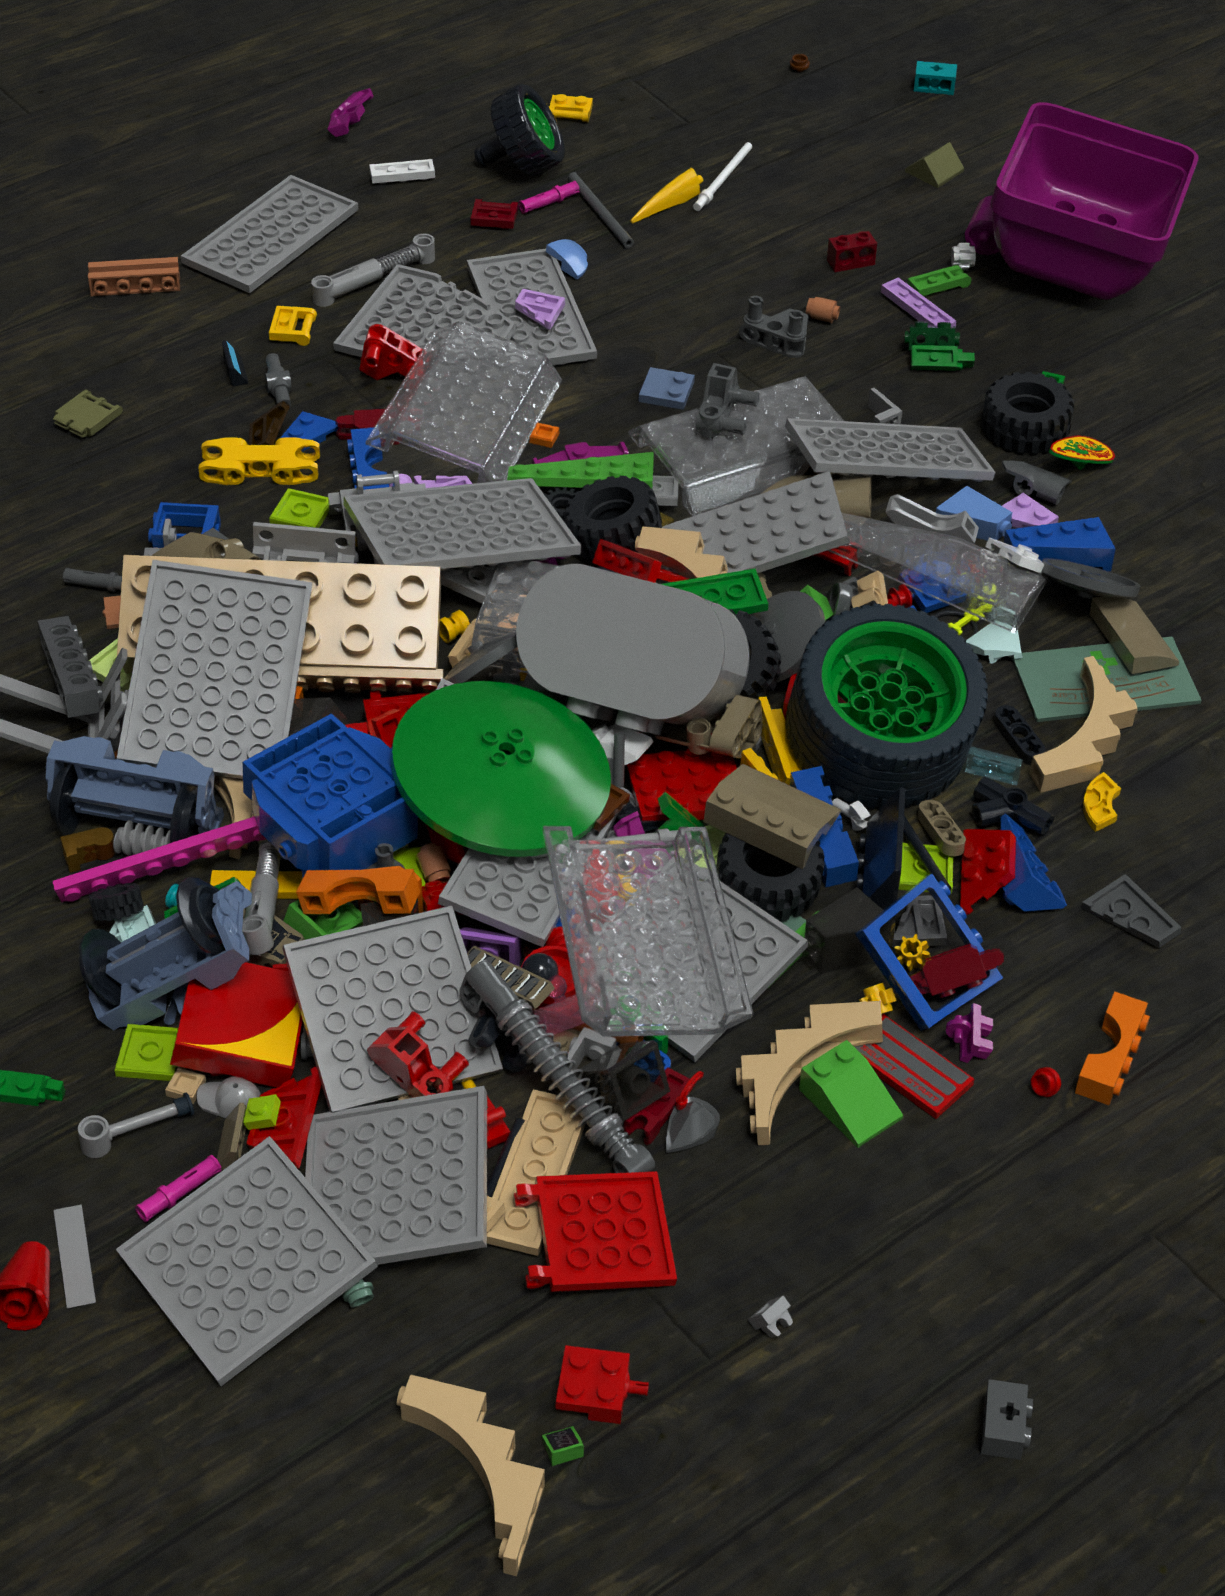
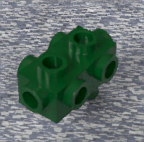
(938, 335)

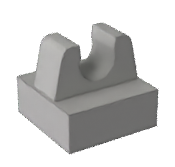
(771, 1312)

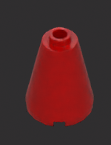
(26, 1287)

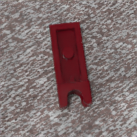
(657, 1113)

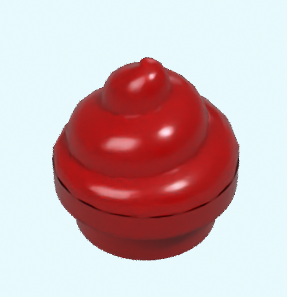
(1046, 1082)

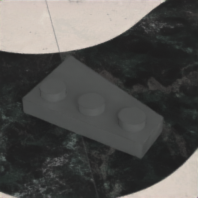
(1134, 911)

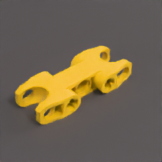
(244, 460)

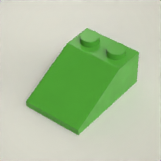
(849, 1093)

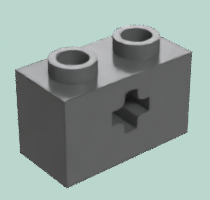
(1005, 1419)

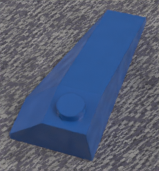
(1031, 886)

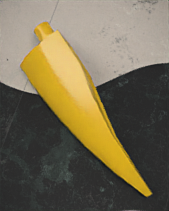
(676, 192)

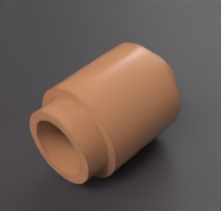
(822, 309)
(434, 863)

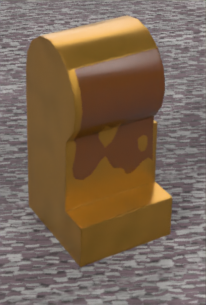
(87, 847)

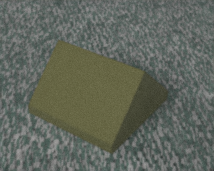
(937, 166)

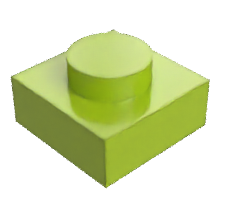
(262, 1112)

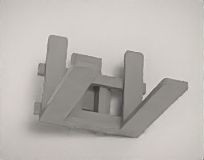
(97, 727)

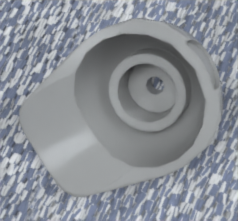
(224, 1096)

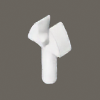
(855, 811)

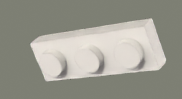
(402, 171)

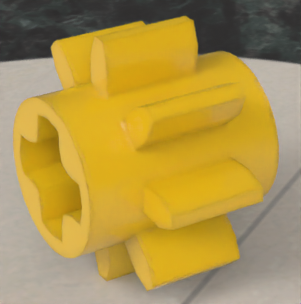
(916, 946)
(879, 993)

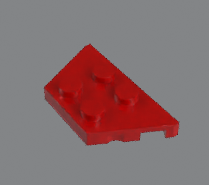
(986, 864)
(294, 1116)

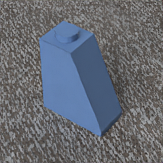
(987, 514)

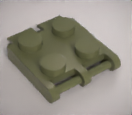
(86, 416)

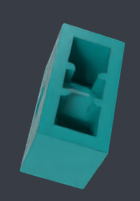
(935, 77)

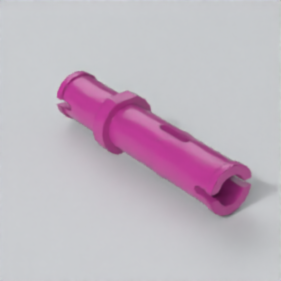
(557, 194)
(168, 1195)

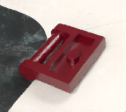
(494, 214)

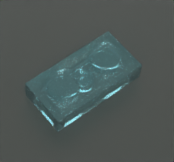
(993, 765)

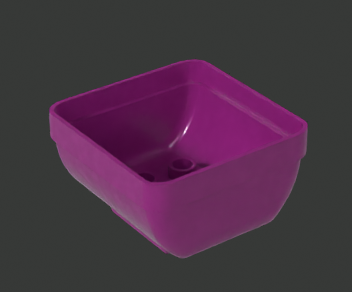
(1083, 202)

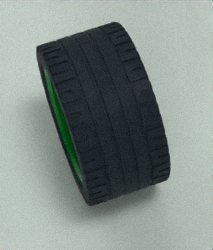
(898, 672)

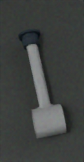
(97, 1134)

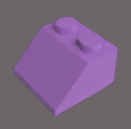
(497, 943)

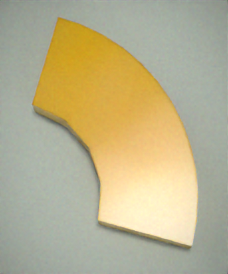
(1098, 802)

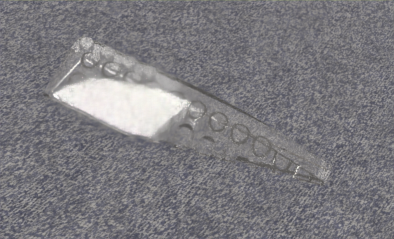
(944, 569)

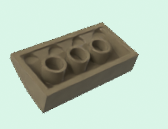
(1131, 634)

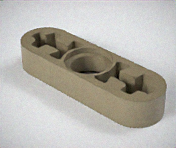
(926, 813)

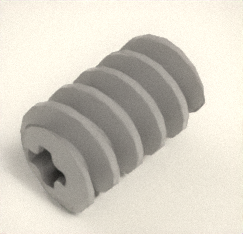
(135, 841)

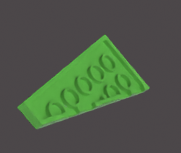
(585, 471)

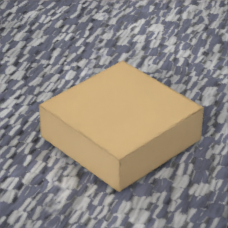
(185, 1081)

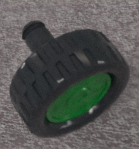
(524, 132)

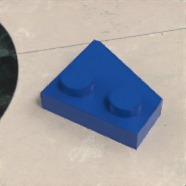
(311, 428)

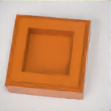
(544, 435)

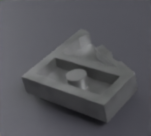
(924, 919)

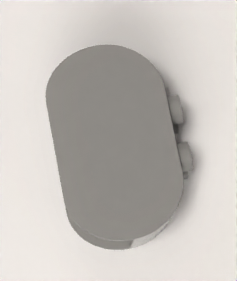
(631, 648)

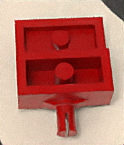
(596, 1383)

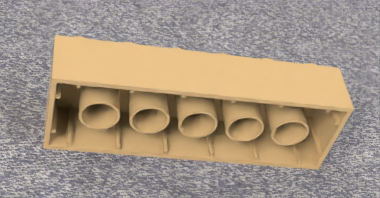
(354, 615)

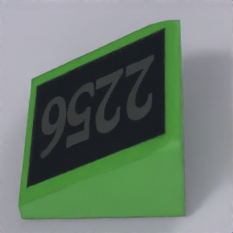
(563, 1445)

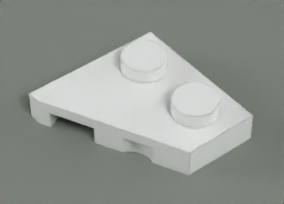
(1019, 555)

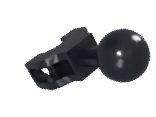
(487, 1030)

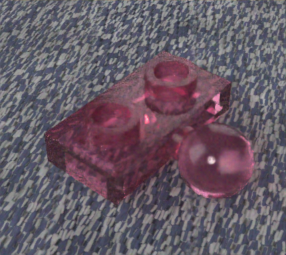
(561, 1014)

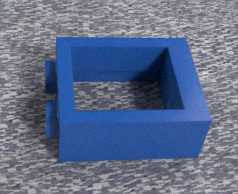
(183, 515)

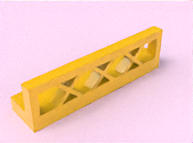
(776, 742)

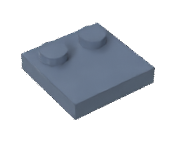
(666, 388)

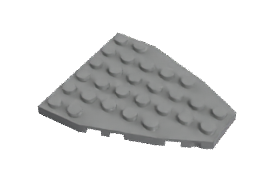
(415, 306)

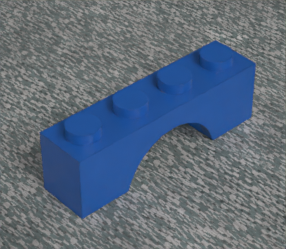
(363, 456)

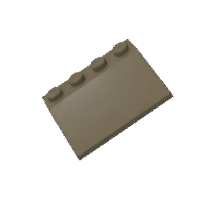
(769, 814)

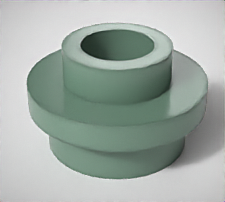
(359, 1293)

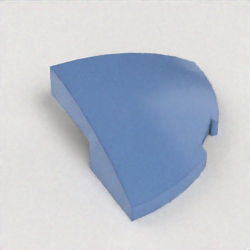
(571, 255)

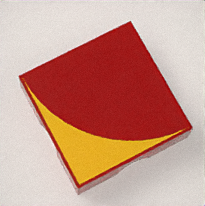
(241, 1027)

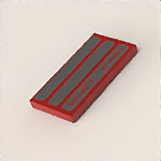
(916, 1069)

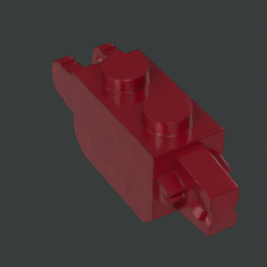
(359, 420)
(956, 968)

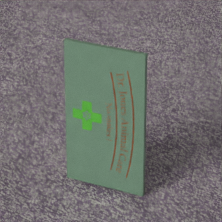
(1058, 693)

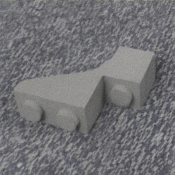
(910, 514)

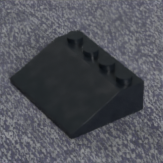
(883, 852)

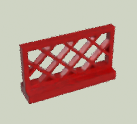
(632, 563)

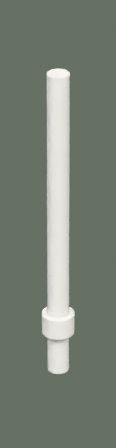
(707, 194)

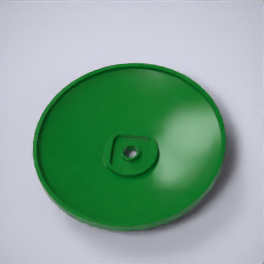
(495, 802)

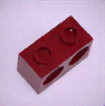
(851, 251)

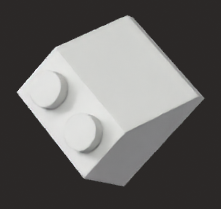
(635, 742)

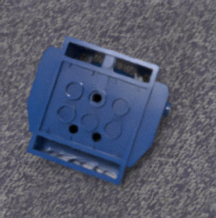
(328, 797)

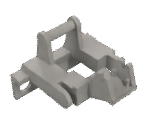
(337, 499)
(303, 544)

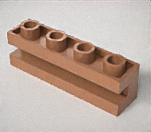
(134, 276)

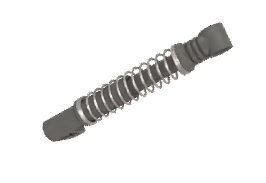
(486, 987)

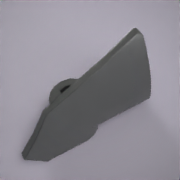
(1030, 478)

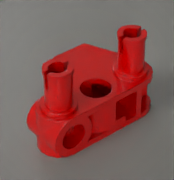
(387, 353)
(413, 1064)

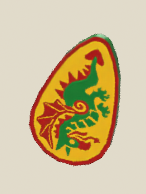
(1082, 450)

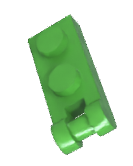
(940, 280)

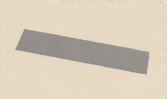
(74, 1256)

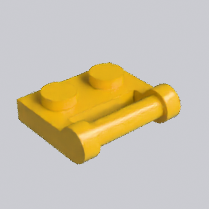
(571, 107)
(285, 322)

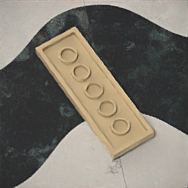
(354, 679)
(539, 1149)

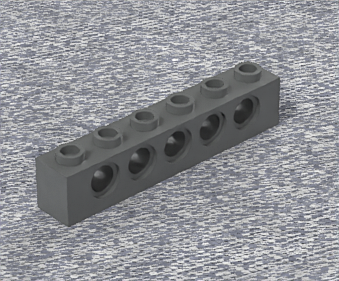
(70, 666)

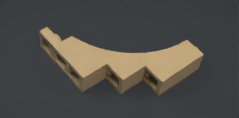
(680, 551)
(511, 1486)

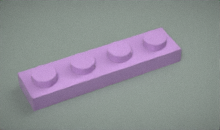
(915, 303)

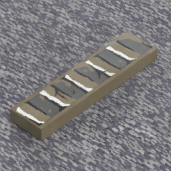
(522, 982)

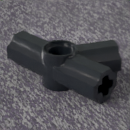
(1013, 802)

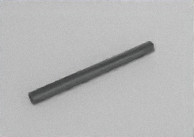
(601, 211)

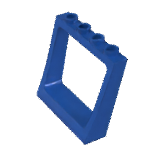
(894, 971)

